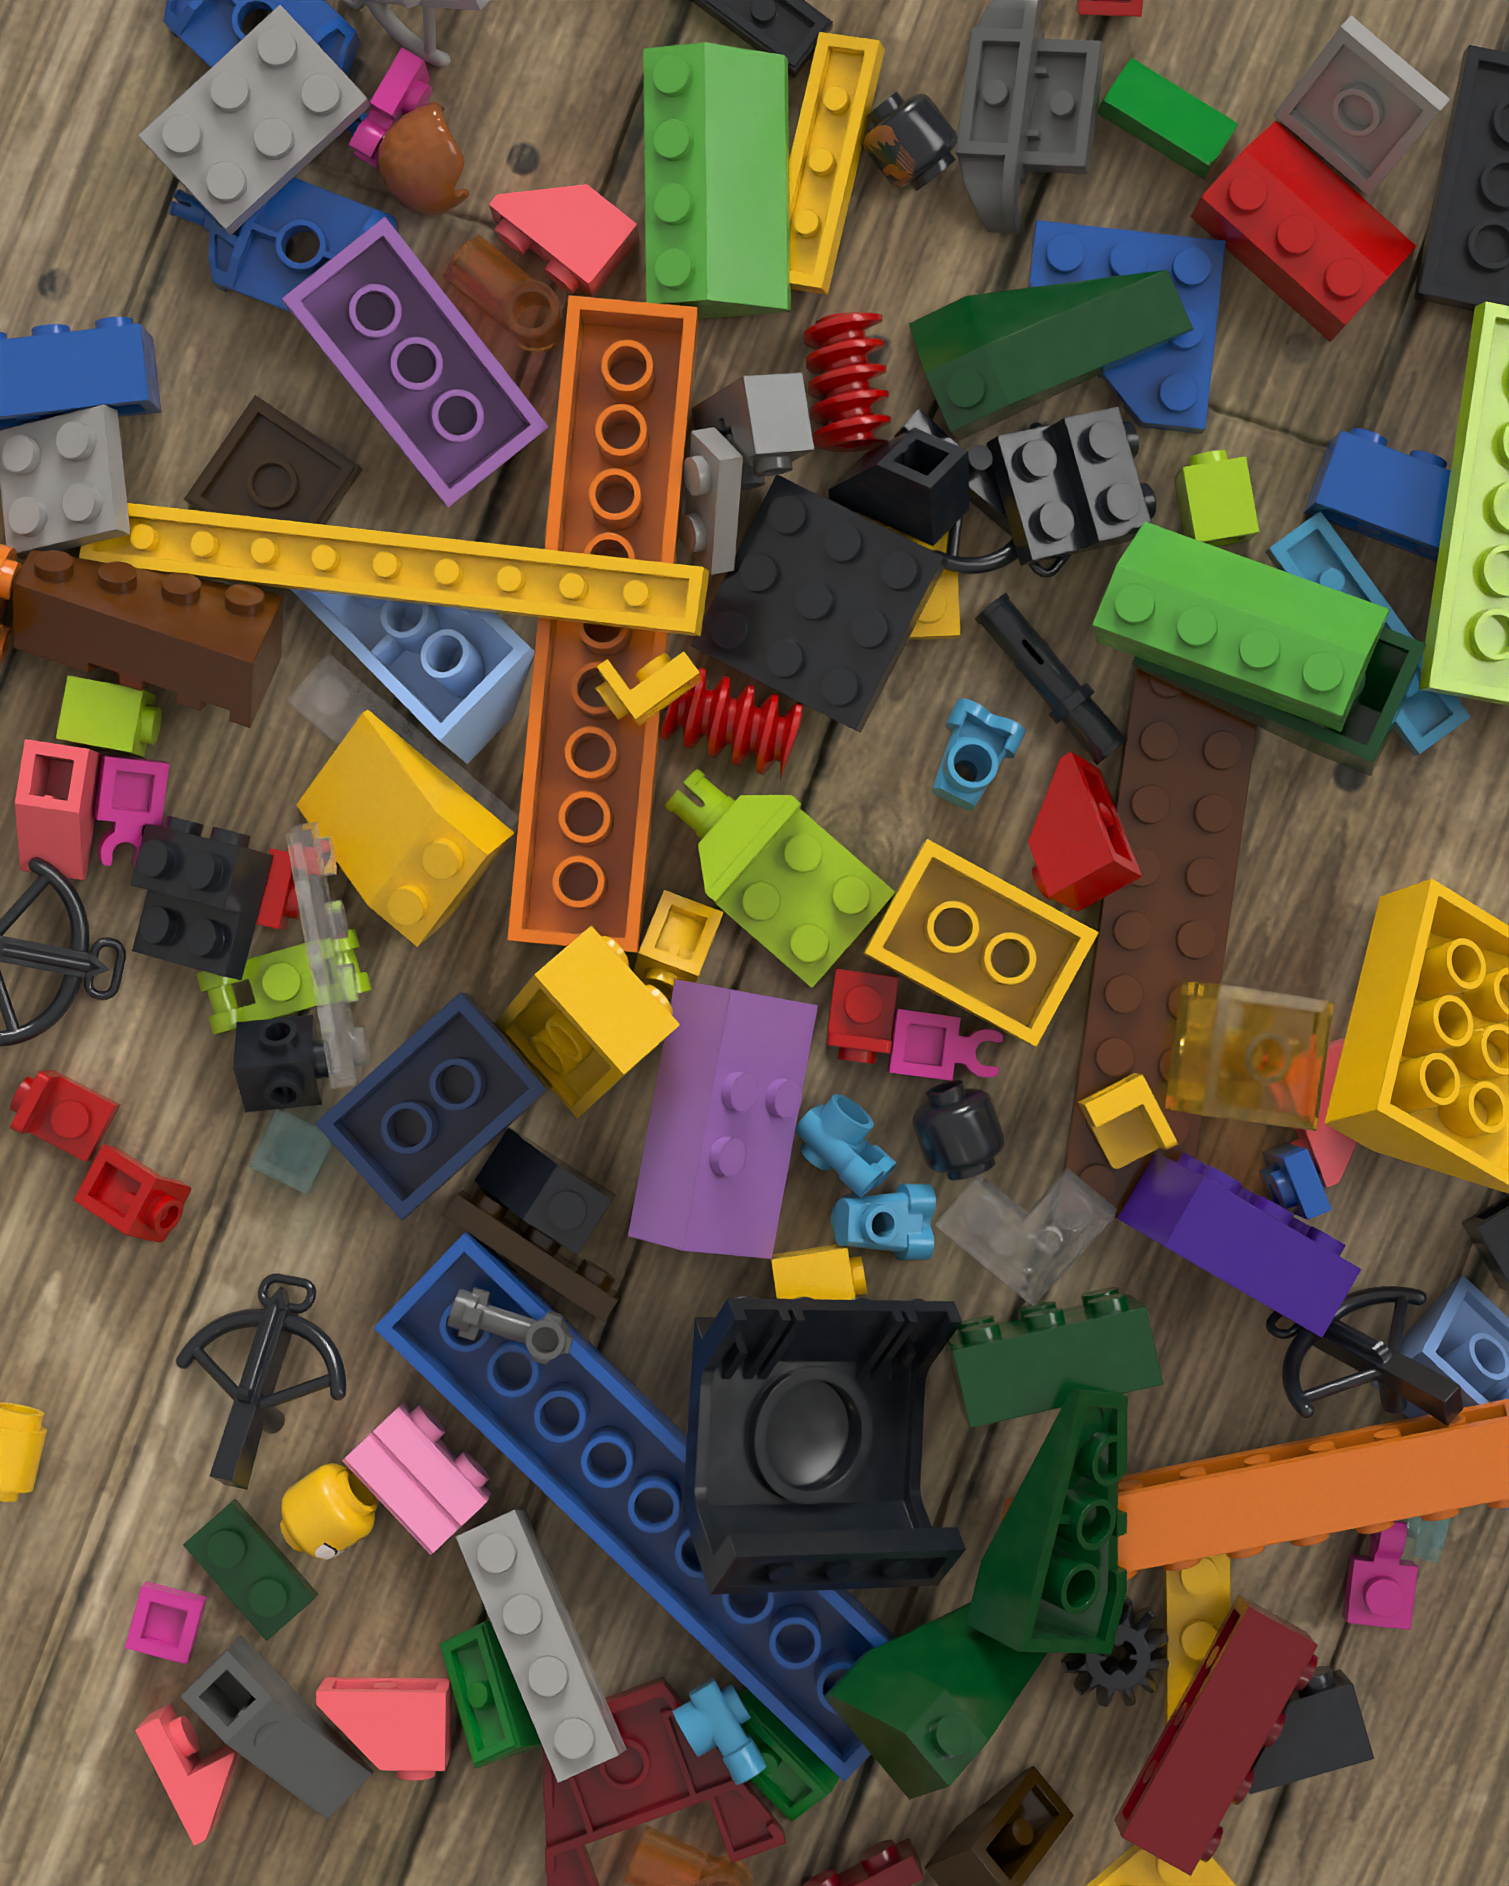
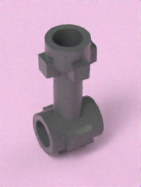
(543, 1337)

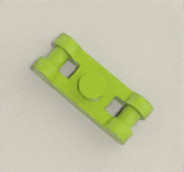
(278, 982)

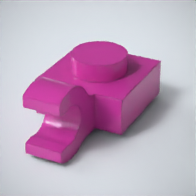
(1381, 1585)

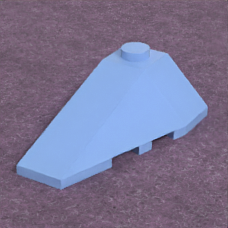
(443, 663)

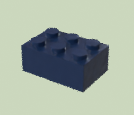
(433, 1105)

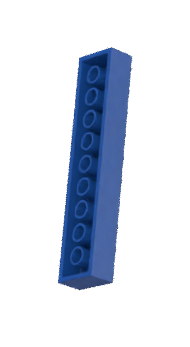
(620, 1478)

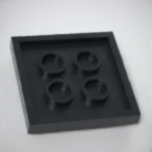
(819, 603)

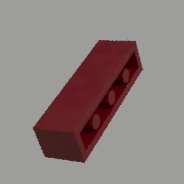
(1216, 1736)

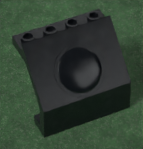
(814, 1445)

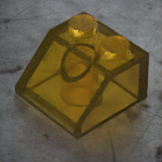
(1249, 1055)

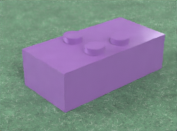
(415, 362)
(722, 1121)

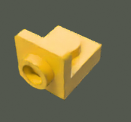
(659, 685)
(676, 942)

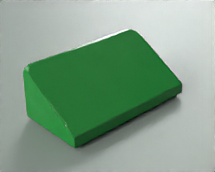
(1167, 118)
(487, 1697)
(793, 1772)

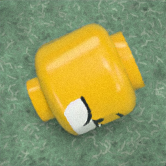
(327, 1512)

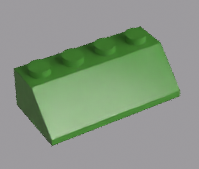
(717, 179)
(1239, 625)

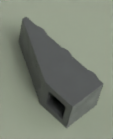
(275, 1728)

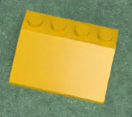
(1430, 1038)

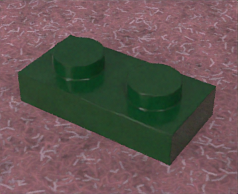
(250, 1569)

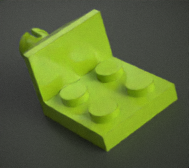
(780, 875)

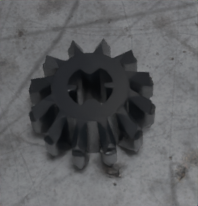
(1129, 1671)

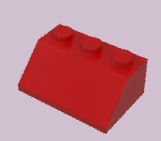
(1302, 230)

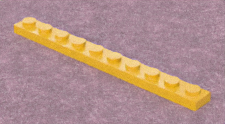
(412, 568)

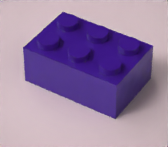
(1241, 1239)

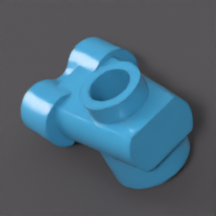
(979, 743)
(836, 1140)
(888, 1221)
(715, 1720)

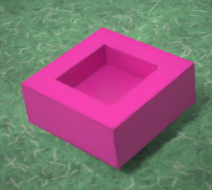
(166, 1622)

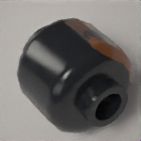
(910, 140)

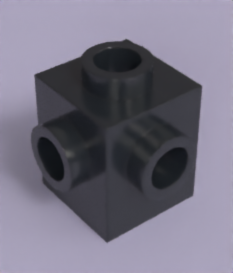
(279, 1063)

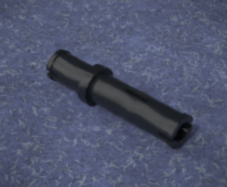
(1051, 679)

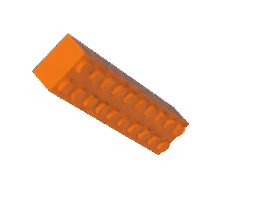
(619, 497)

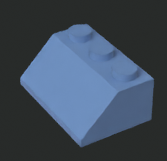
(1464, 1341)

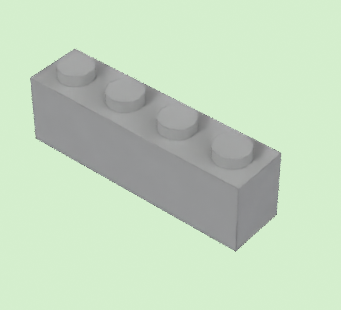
(541, 1644)

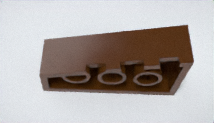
(151, 628)

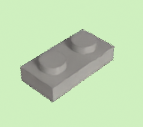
(712, 501)

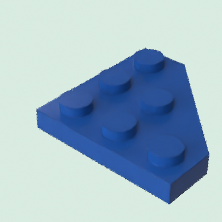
(1172, 382)

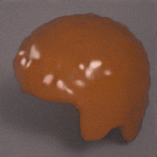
(422, 162)

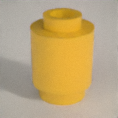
(20, 1449)

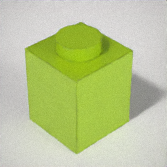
(1216, 499)
(108, 717)

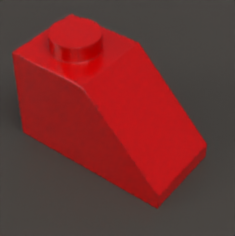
(1080, 839)

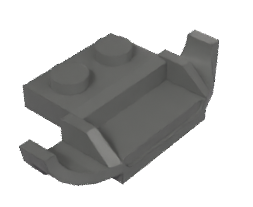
(1023, 108)

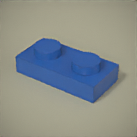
(1293, 1181)

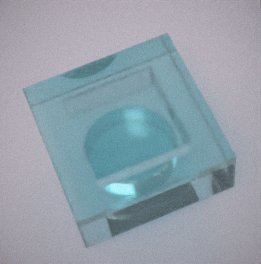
(292, 1151)
(1429, 1537)

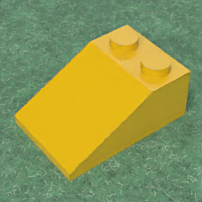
(401, 828)
(586, 1020)

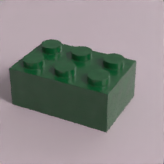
(1038, 1359)

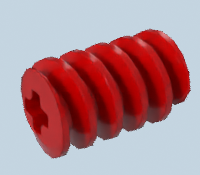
(845, 382)
(734, 723)

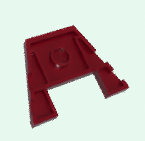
(644, 1783)

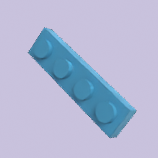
(1322, 557)

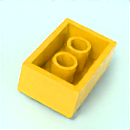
(980, 943)

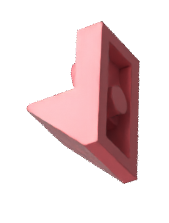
(192, 1784)

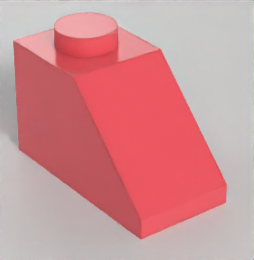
(393, 1721)

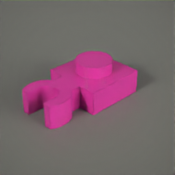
(398, 94)
(130, 796)
(931, 1046)

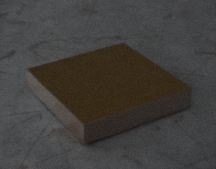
(273, 471)

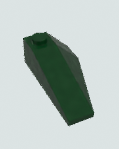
(1024, 345)
(1367, 722)
(1054, 1560)
(931, 1699)

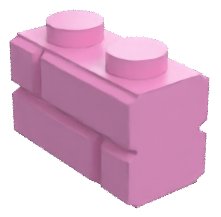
(419, 1475)

